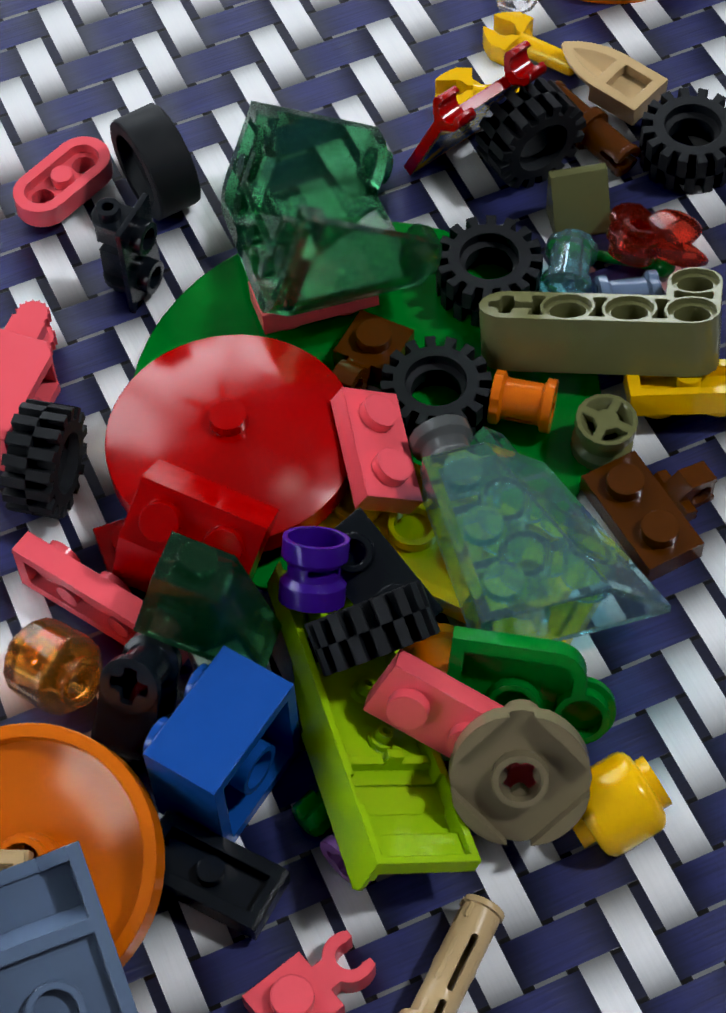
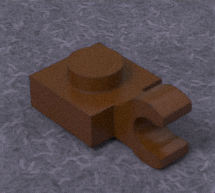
(367, 348)

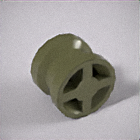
(600, 417)

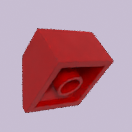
(193, 507)

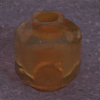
(53, 666)

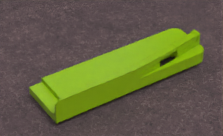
(377, 784)

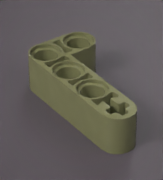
(608, 332)

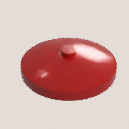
(238, 415)

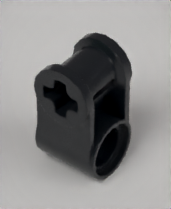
(135, 694)

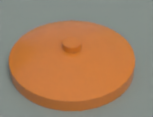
(74, 789)

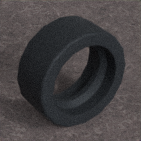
(155, 160)

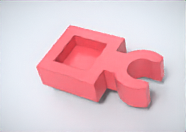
(308, 988)

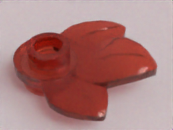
(639, 236)

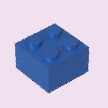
(224, 744)

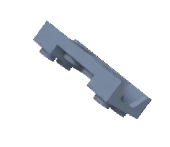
(57, 940)

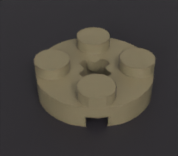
(520, 735)

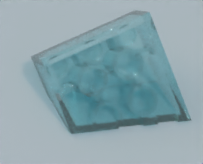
(527, 549)

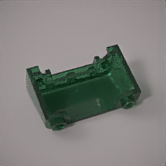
(311, 214)

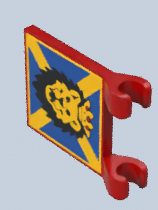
(458, 122)

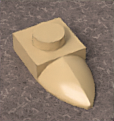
(614, 79)

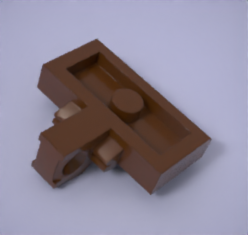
(651, 511)

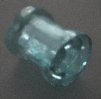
(570, 259)

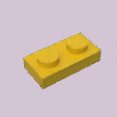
(667, 396)

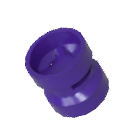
(313, 569)

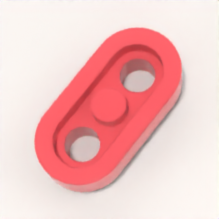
(58, 184)

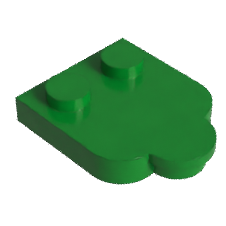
(534, 670)

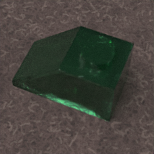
(206, 602)

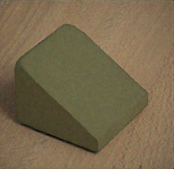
(579, 199)

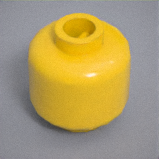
(623, 805)

